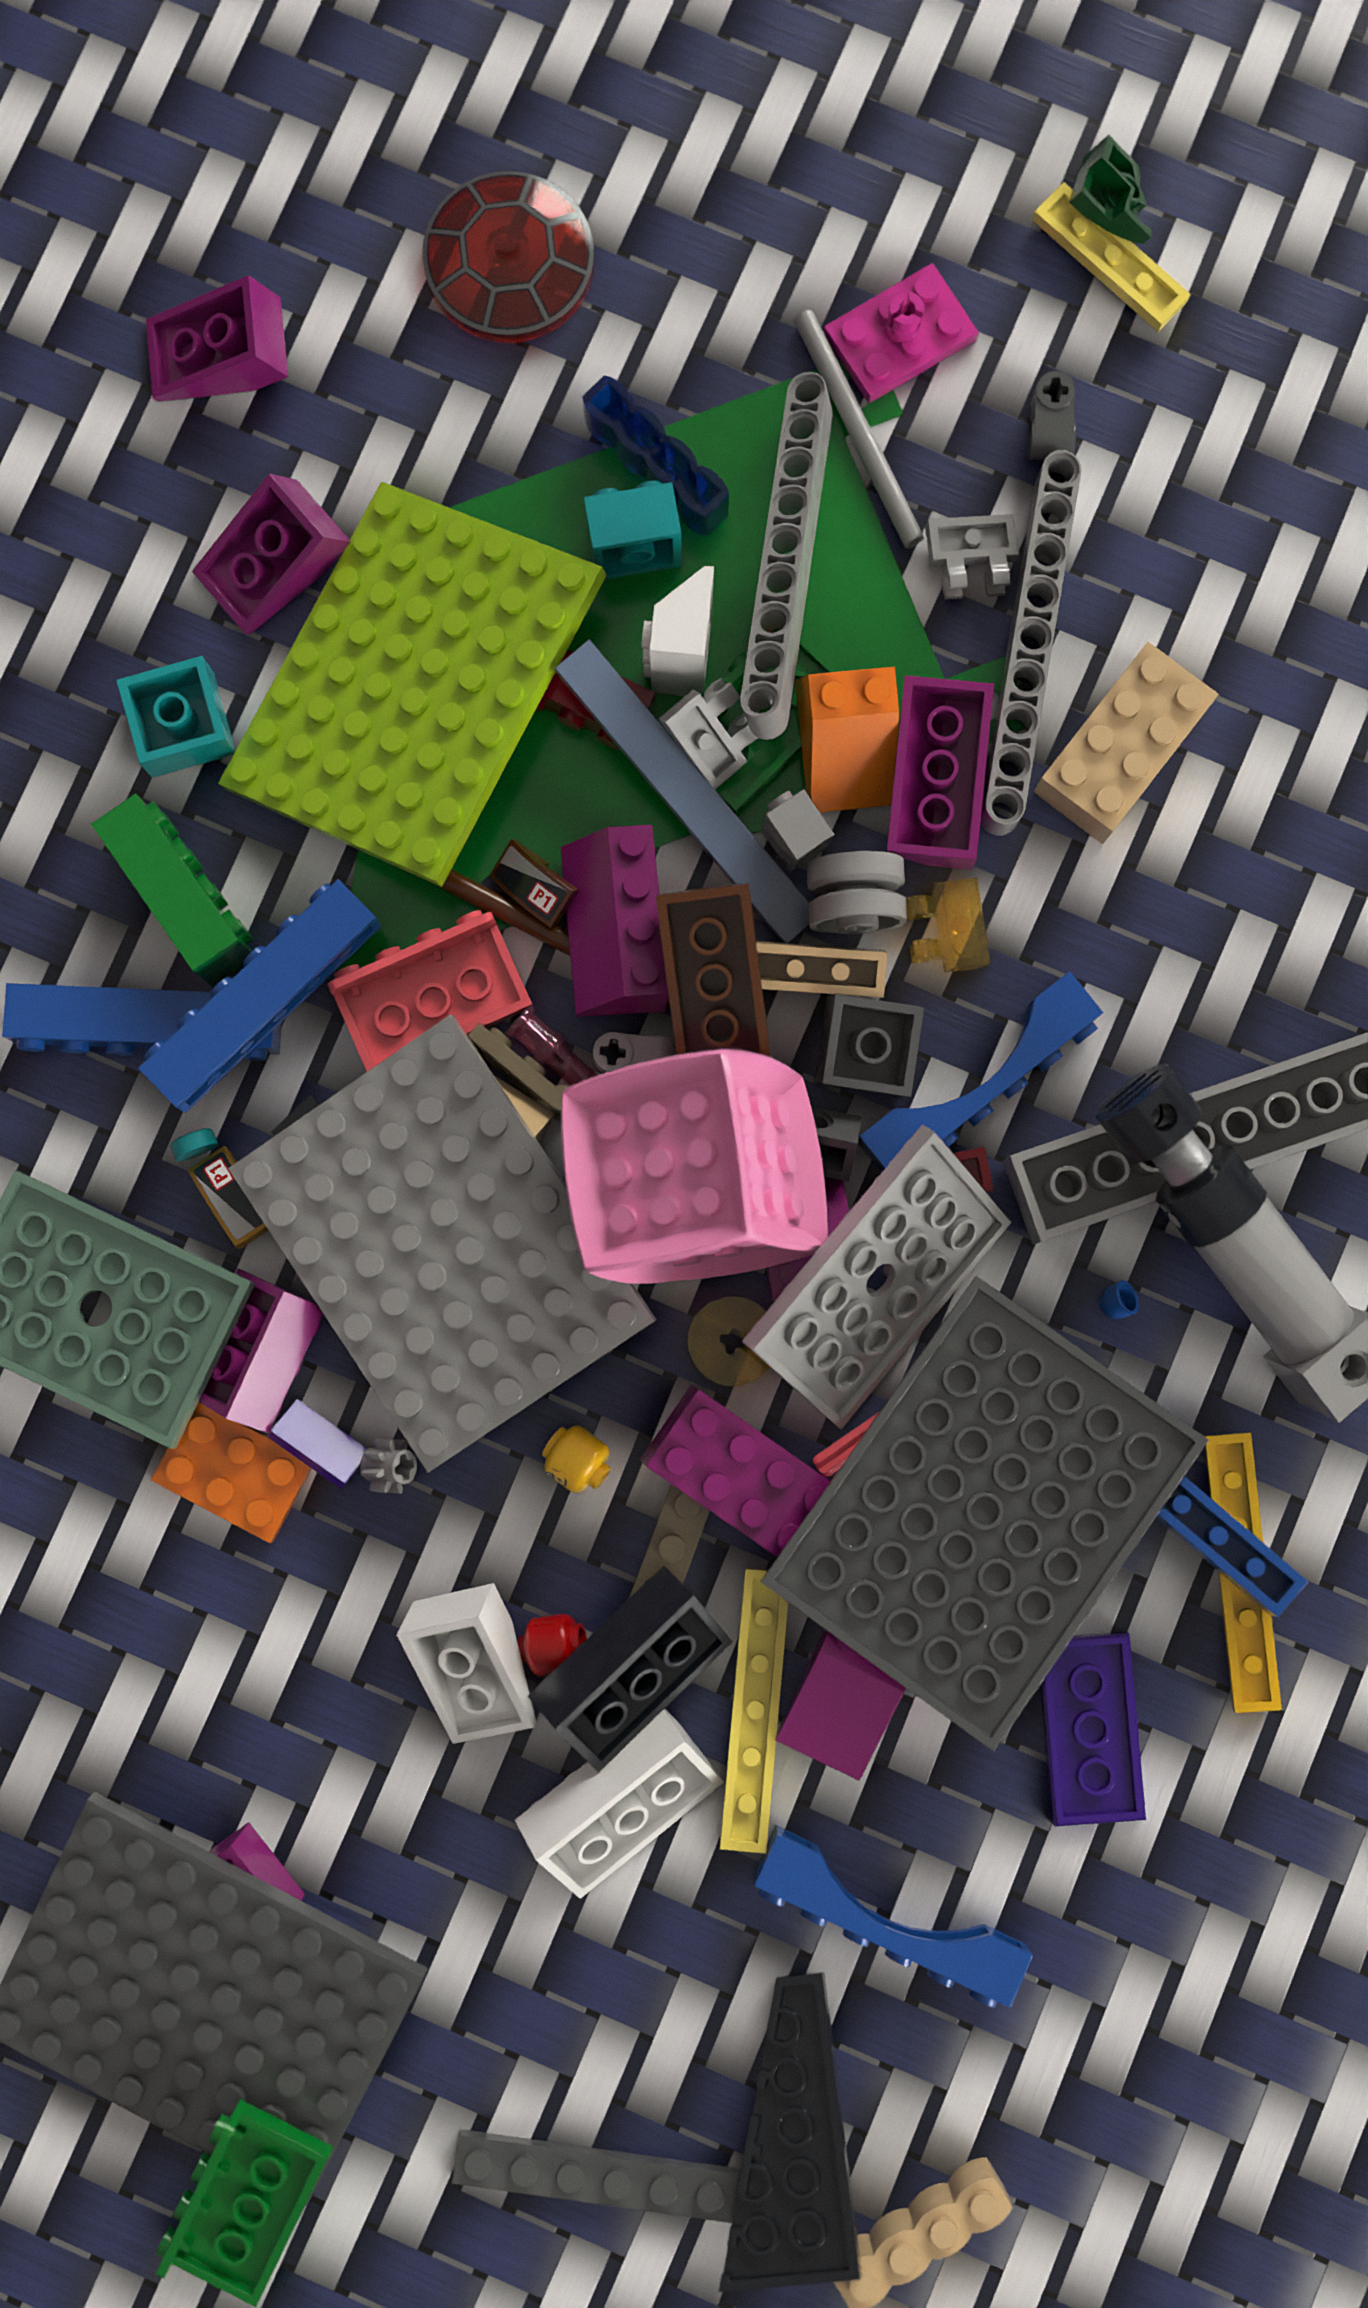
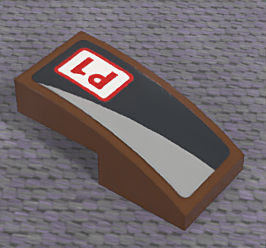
(533, 884)

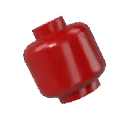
(549, 1642)

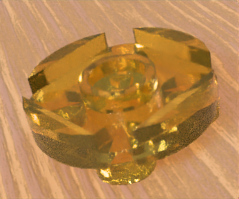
(710, 1354)

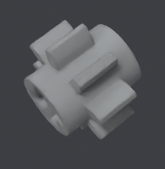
(388, 1465)

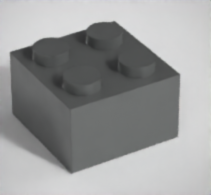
(869, 1045)

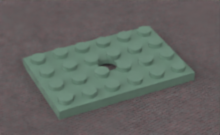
(164, 1323)

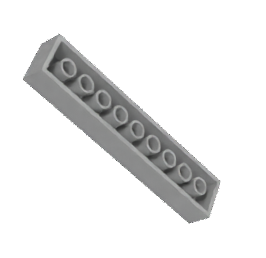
(1257, 1114)

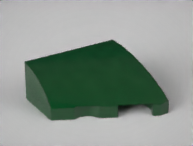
(1110, 191)

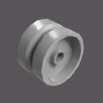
(856, 892)

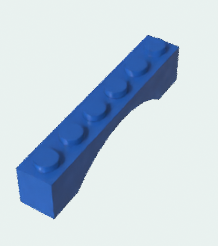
(1051, 1020)
(973, 1957)

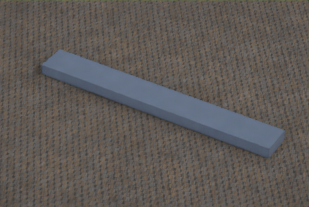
(684, 789)

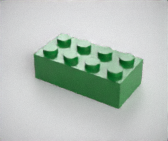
(169, 883)

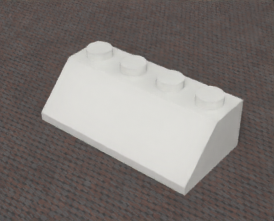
(608, 1816)

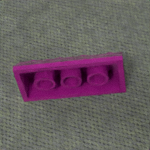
(940, 771)
(615, 923)

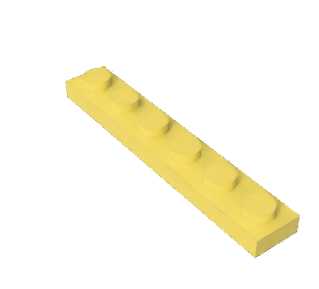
(754, 1716)

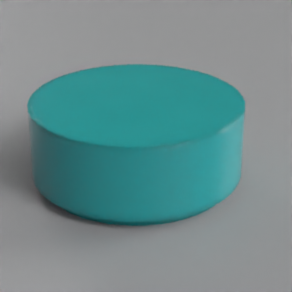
(193, 1144)

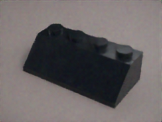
(630, 1668)

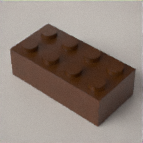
(713, 970)

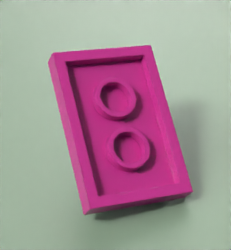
(900, 333)

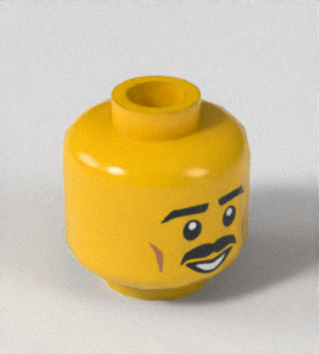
(576, 1459)

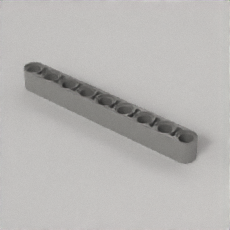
(802, 454)
(1039, 624)

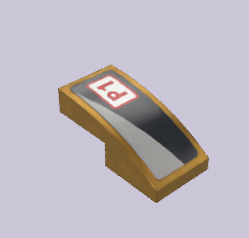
(227, 1198)

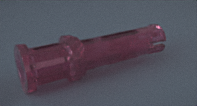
(550, 1045)

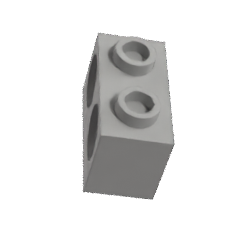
(795, 829)

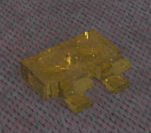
(959, 925)

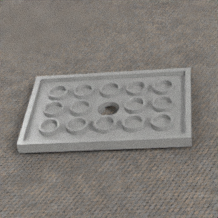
(927, 1229)

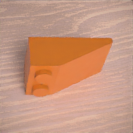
(849, 737)

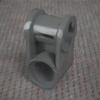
(1051, 423)

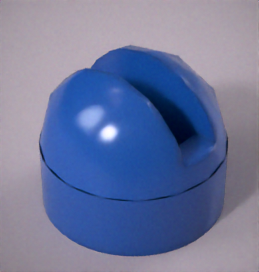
(1119, 1300)

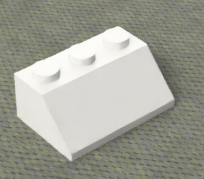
(679, 637)

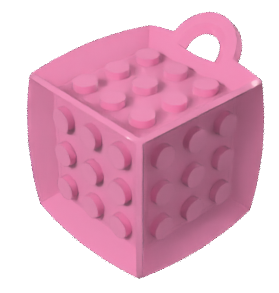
(693, 1168)

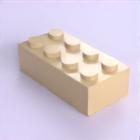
(1125, 742)

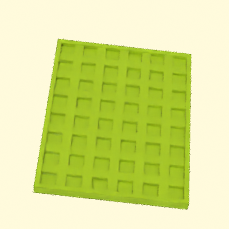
(412, 681)

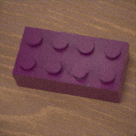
(734, 1470)

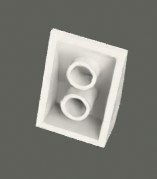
(469, 1663)

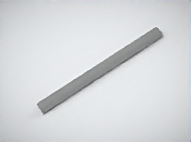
(859, 429)

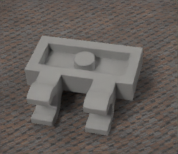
(972, 542)
(702, 736)

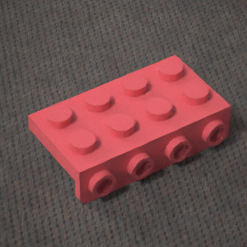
(414, 988)

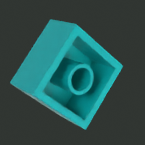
(634, 529)
(176, 716)

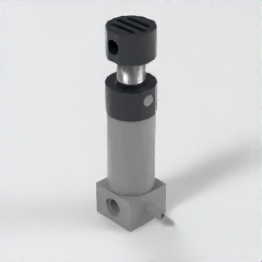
(1246, 1242)

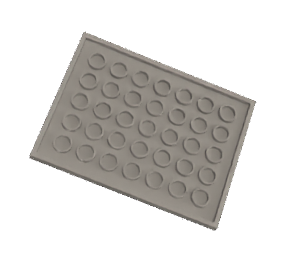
(438, 1243)

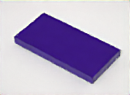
(1093, 1733)

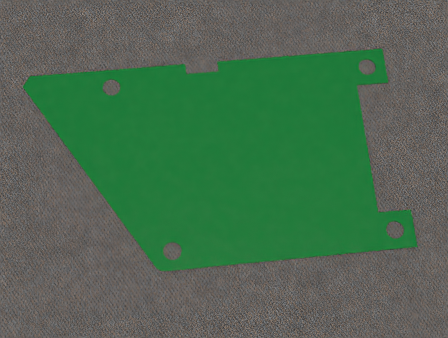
(568, 781)

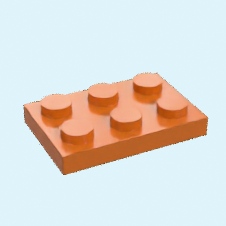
(233, 1473)

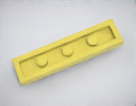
(1112, 260)

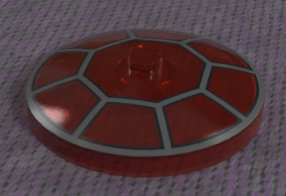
(508, 256)

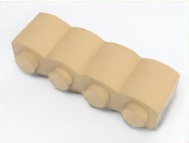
(931, 2228)

